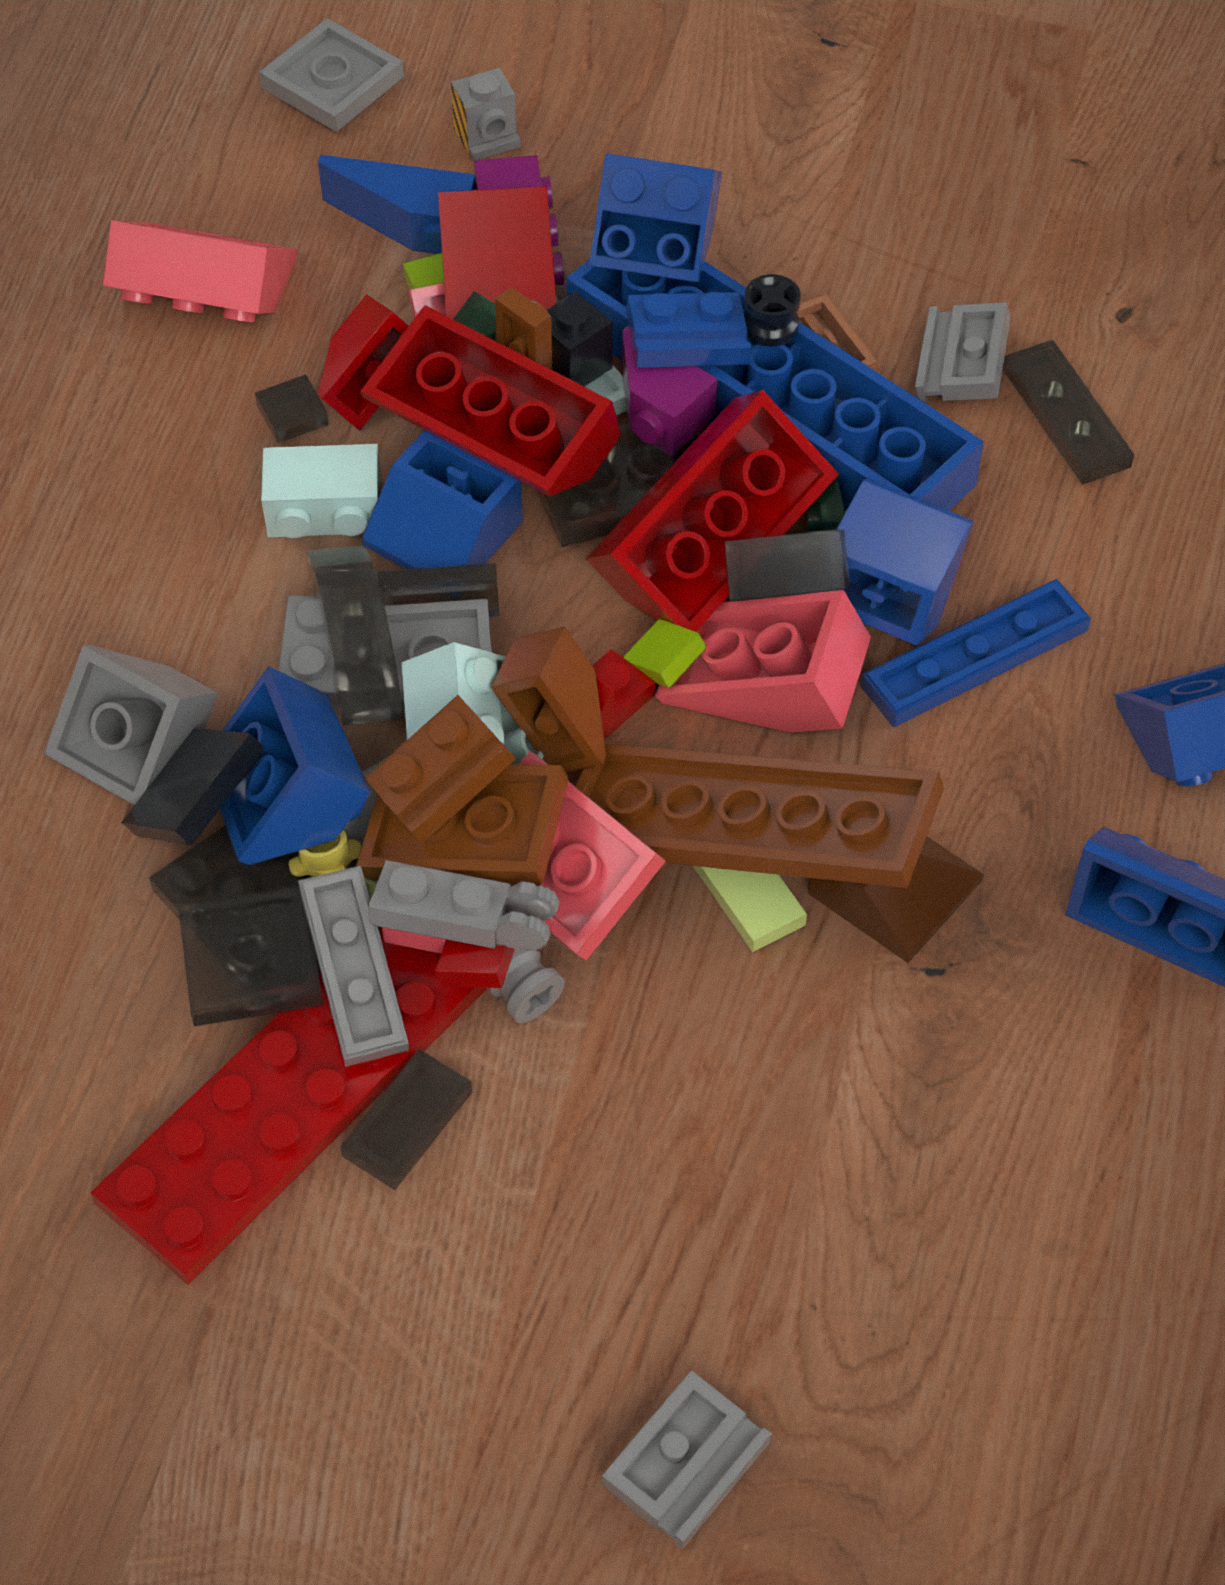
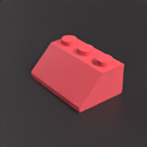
(196, 269)

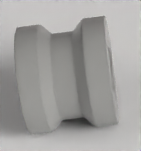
(529, 986)

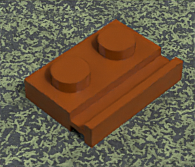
(440, 769)

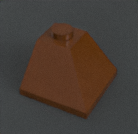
(904, 916)

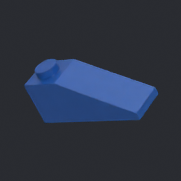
(391, 197)

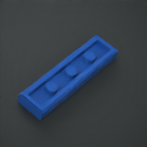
(975, 652)

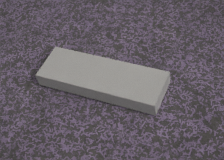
(353, 966)

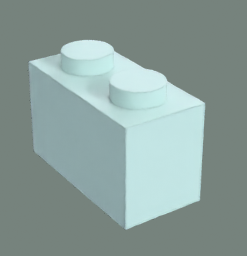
(320, 489)

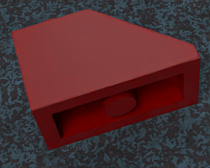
(355, 355)

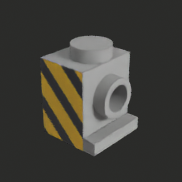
(485, 114)

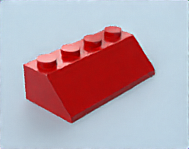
(495, 403)
(735, 482)

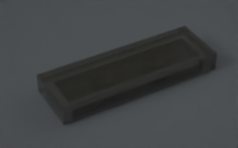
(1068, 412)

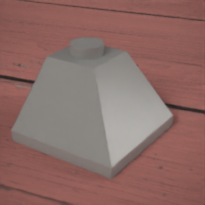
(125, 719)

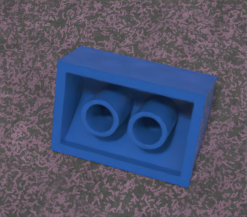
(1179, 724)
(302, 782)
(1152, 902)

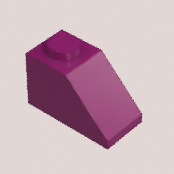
(666, 402)

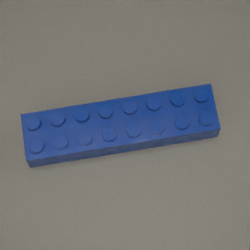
(835, 400)

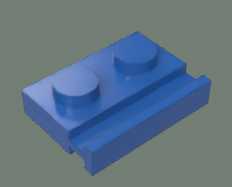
(688, 329)

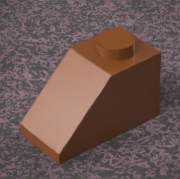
(553, 698)

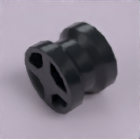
(772, 310)

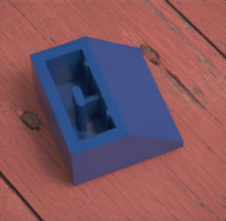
(654, 217)
(442, 508)
(901, 559)

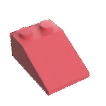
(777, 663)

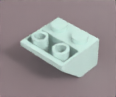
(465, 671)

